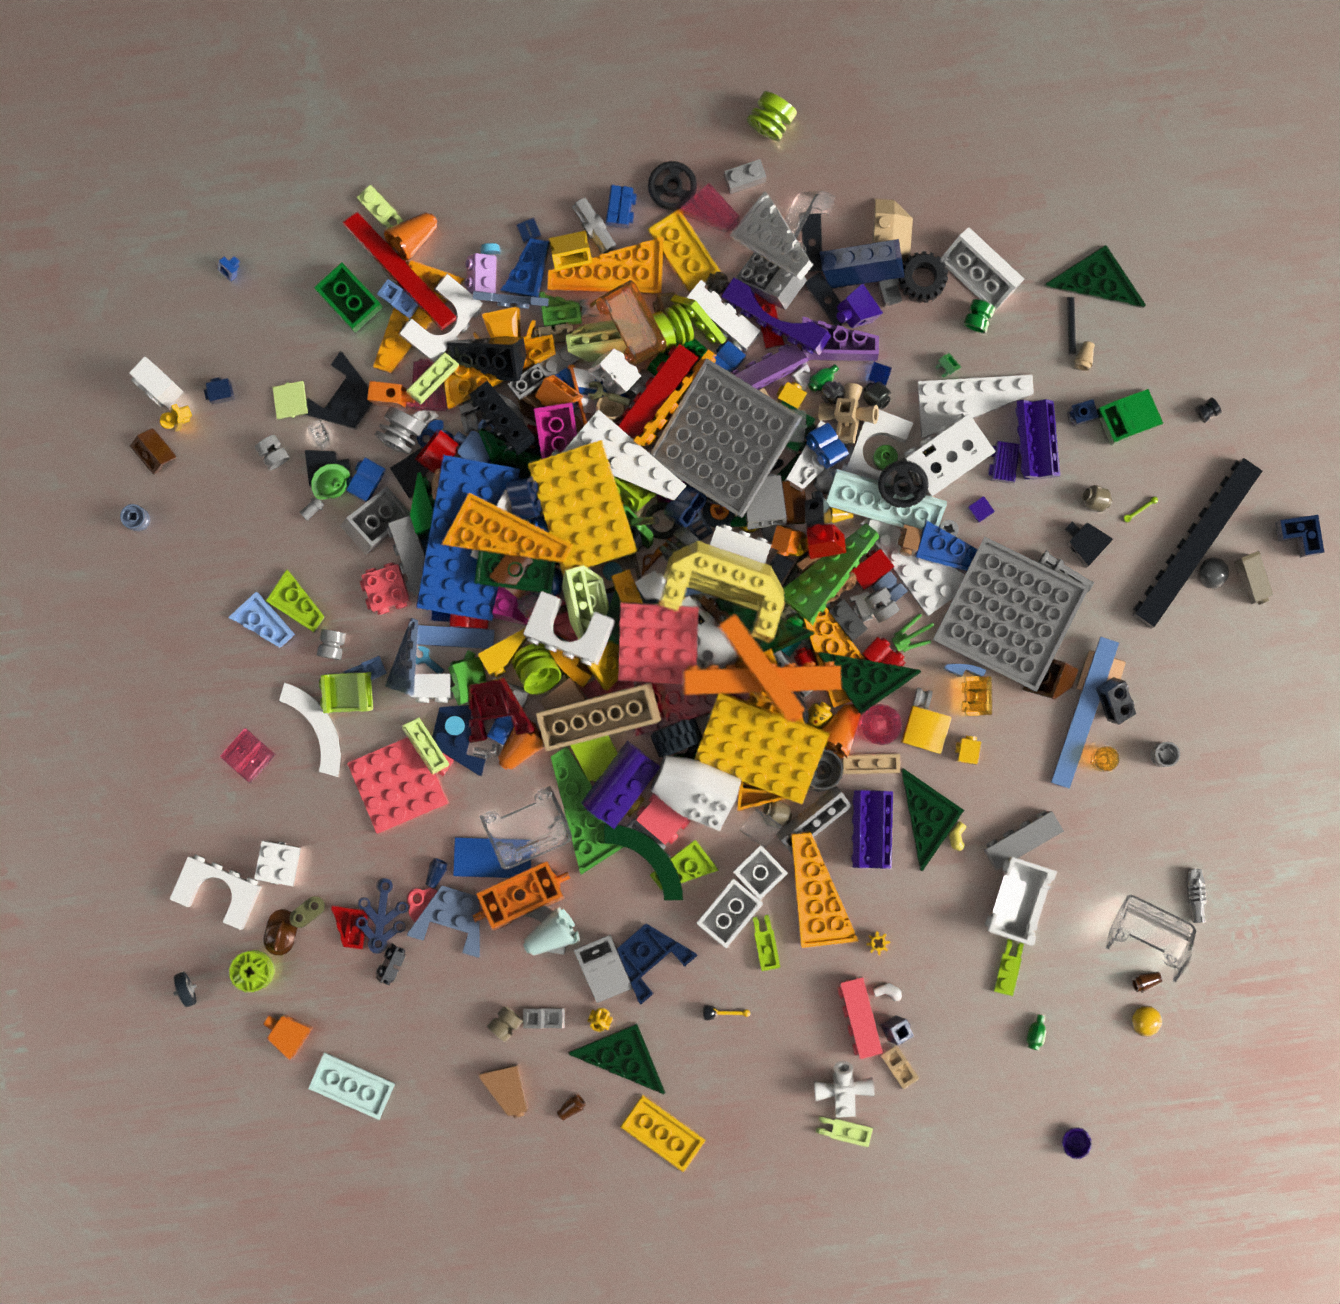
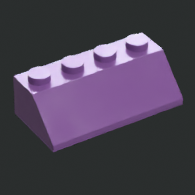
(773, 366)

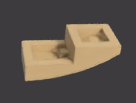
(900, 1067)

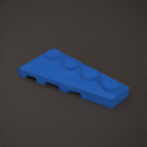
(944, 548)

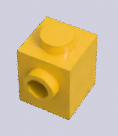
(791, 394)
(968, 750)

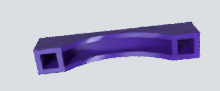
(807, 334)

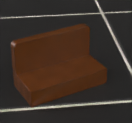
(152, 450)
(794, 503)

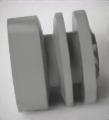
(399, 430)

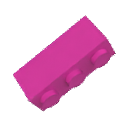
(555, 428)
(506, 609)

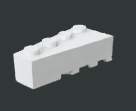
(734, 327)

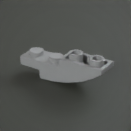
(533, 378)

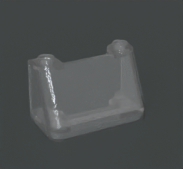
(805, 204)
(527, 830)

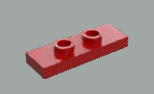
(770, 339)

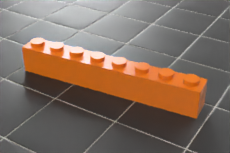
(741, 681)

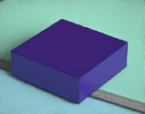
(981, 509)

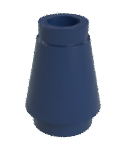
(436, 871)

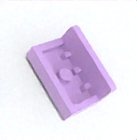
(481, 273)

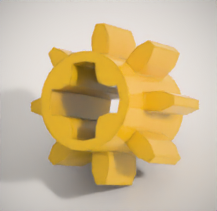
(873, 943)
(600, 1019)

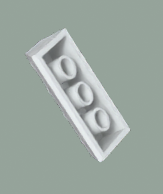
(981, 268)

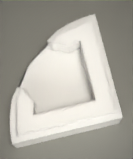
(802, 376)
(425, 416)

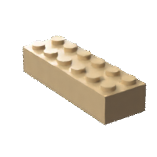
(598, 716)

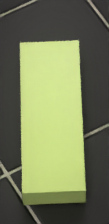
(432, 378)
(425, 745)

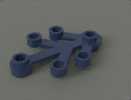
(380, 918)

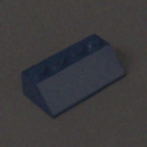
(862, 264)

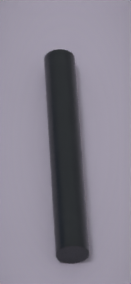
(1071, 325)

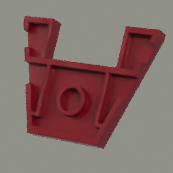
(494, 700)

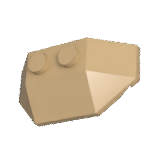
(892, 223)

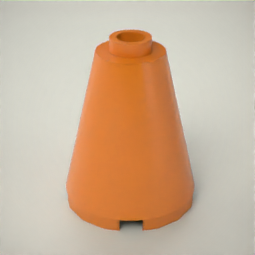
(410, 234)
(842, 730)
(520, 747)

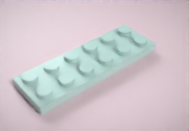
(862, 497)

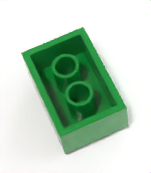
(348, 297)

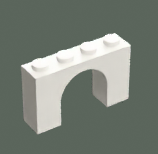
(464, 307)
(887, 425)
(587, 648)
(243, 891)

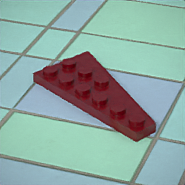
(675, 706)

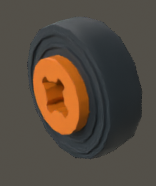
(716, 516)

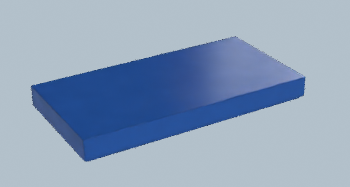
(477, 859)

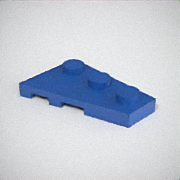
(529, 270)

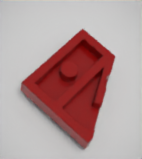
(345, 920)

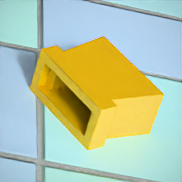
(570, 250)

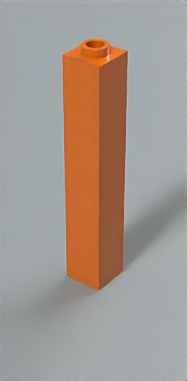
(761, 669)

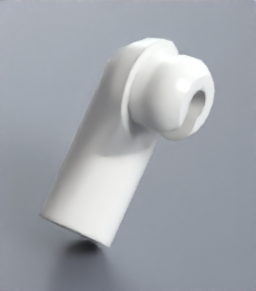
(889, 989)

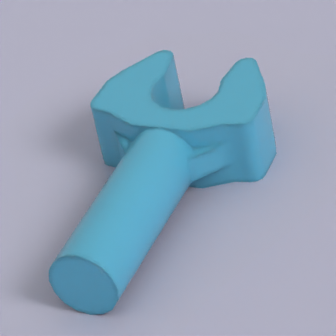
(428, 661)

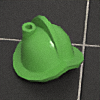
(330, 481)

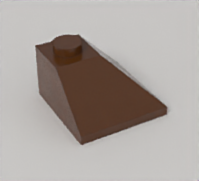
(1057, 680)

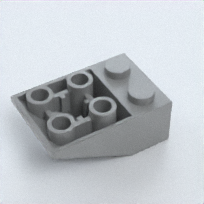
(770, 281)
(603, 968)

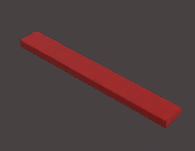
(399, 271)

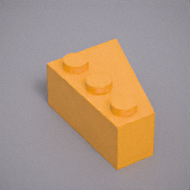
(753, 796)

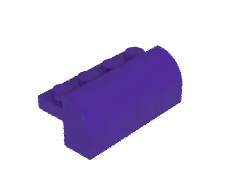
(1038, 439)
(620, 784)
(872, 829)

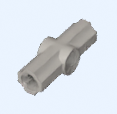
(594, 226)

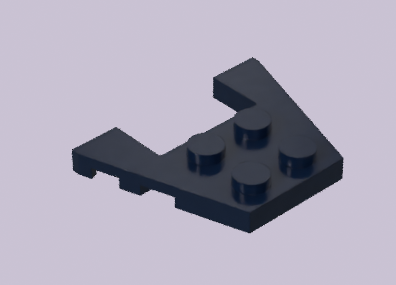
(458, 745)
(644, 951)

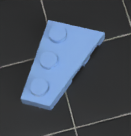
(262, 619)

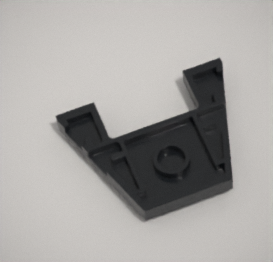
(348, 403)

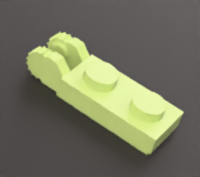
(378, 206)
(846, 1131)

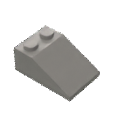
(369, 522)

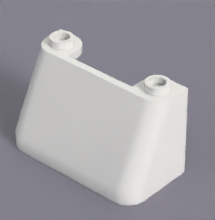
(1020, 900)

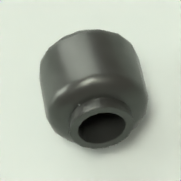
(877, 394)

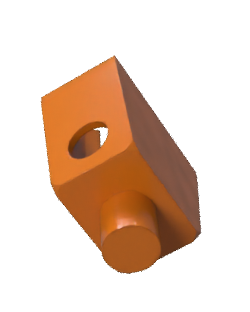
(388, 394)
(287, 1034)

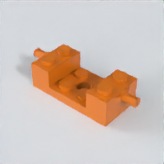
(540, 889)

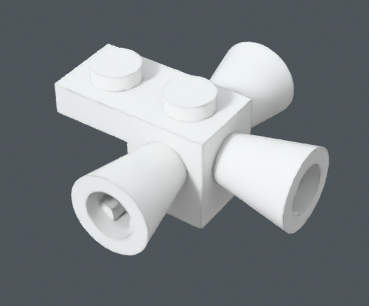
(844, 1089)

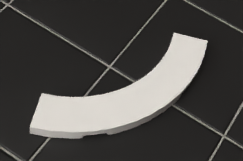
(321, 723)

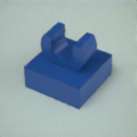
(228, 268)

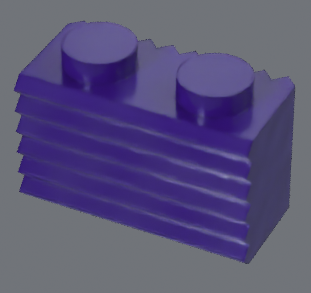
(1004, 462)

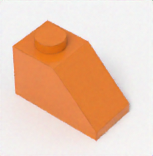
(556, 392)

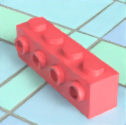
(861, 1018)

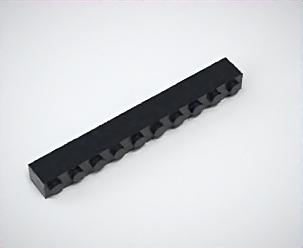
(1197, 542)

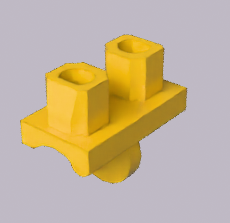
(175, 417)

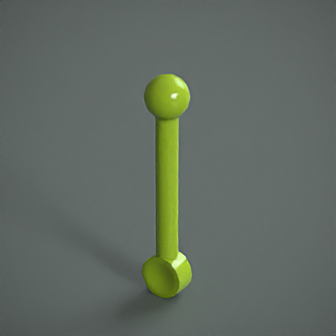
(1127, 518)

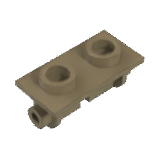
(559, 331)

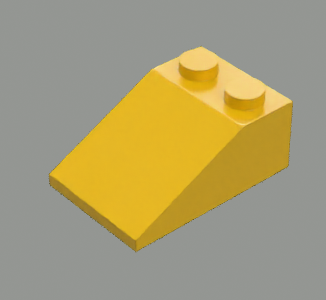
(500, 655)

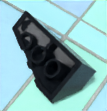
(497, 355)

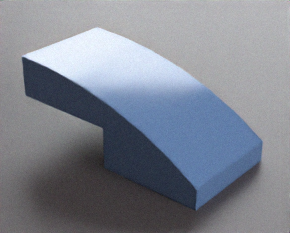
(397, 298)
(373, 665)
(959, 669)

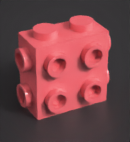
(385, 588)
(661, 820)

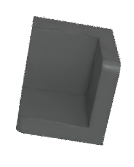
(890, 292)

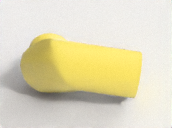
(955, 836)

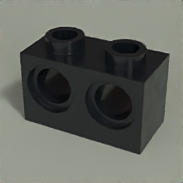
(1116, 700)

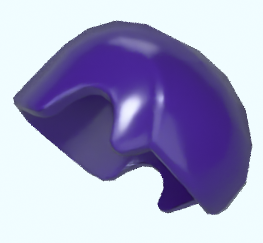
(1076, 1143)

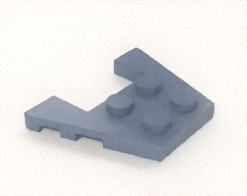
(505, 300)
(452, 910)

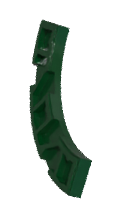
(652, 853)

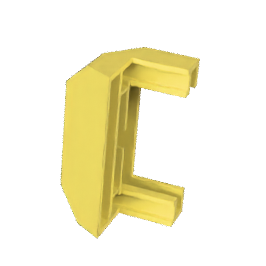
(727, 578)

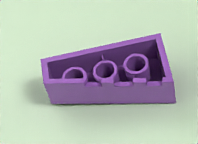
(846, 344)

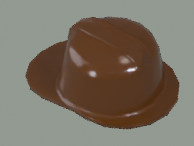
(279, 933)

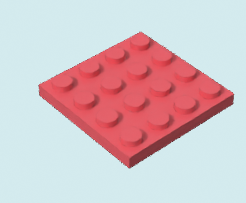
(657, 642)
(396, 785)

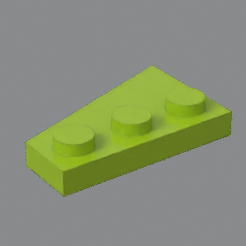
(700, 319)
(294, 601)
(690, 864)

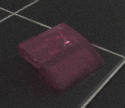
(247, 755)

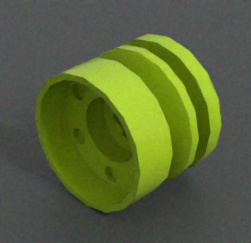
(771, 115)
(674, 325)
(536, 669)
(260, 963)

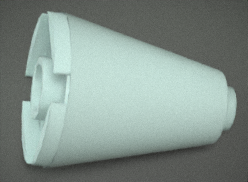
(552, 933)

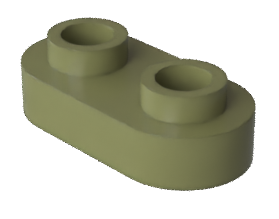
(307, 912)

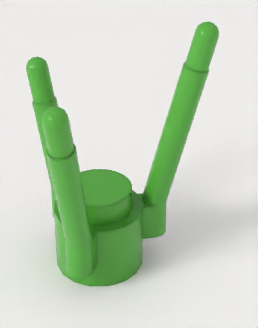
(901, 641)

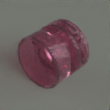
(869, 724)

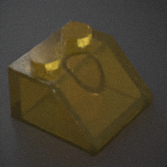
(977, 696)

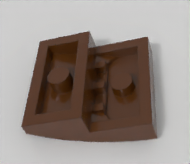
(501, 573)

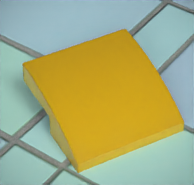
(926, 729)

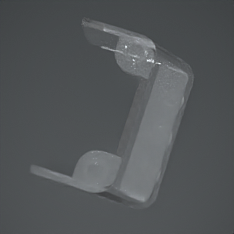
(1157, 929)

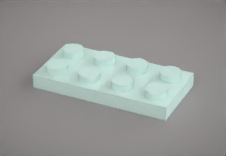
(351, 1086)

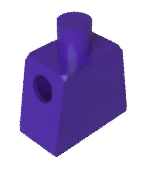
(858, 308)

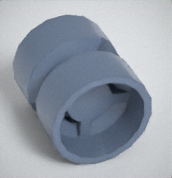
(135, 517)
(896, 589)

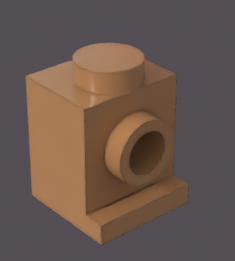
(909, 540)

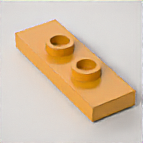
(626, 587)

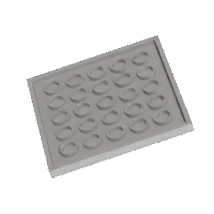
(725, 437)
(1011, 614)

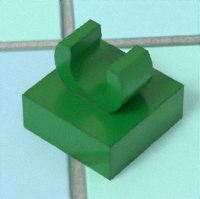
(949, 364)

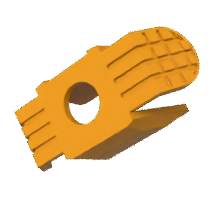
(505, 323)

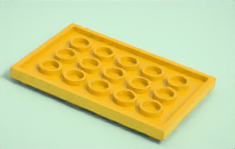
(583, 505)
(761, 747)

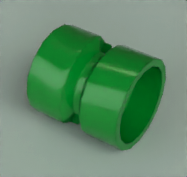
(979, 316)

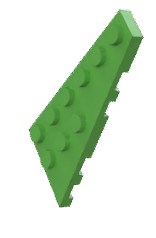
(825, 578)
(585, 828)

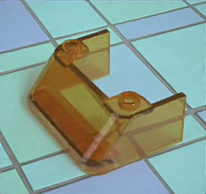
(633, 322)

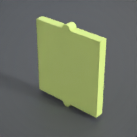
(290, 400)

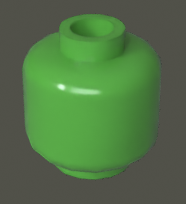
(881, 462)

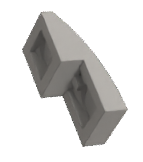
(544, 1018)

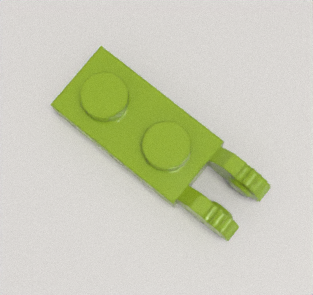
(766, 945)
(1008, 970)

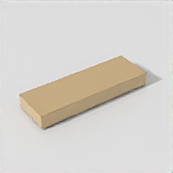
(871, 763)

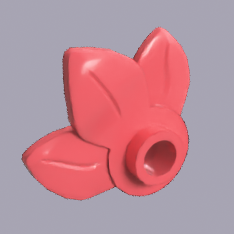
(417, 908)

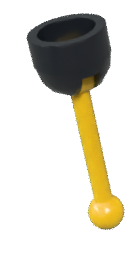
(711, 1012)

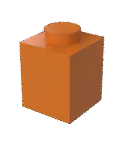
(786, 540)

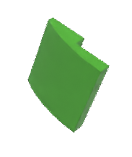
(465, 674)

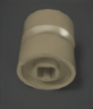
(505, 1023)

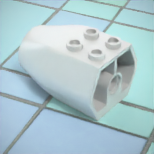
(696, 790)

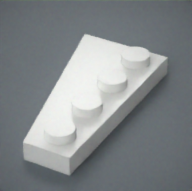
(806, 467)

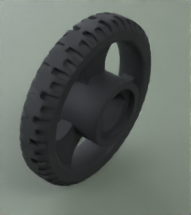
(656, 191)
(902, 468)

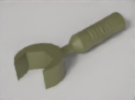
(611, 396)

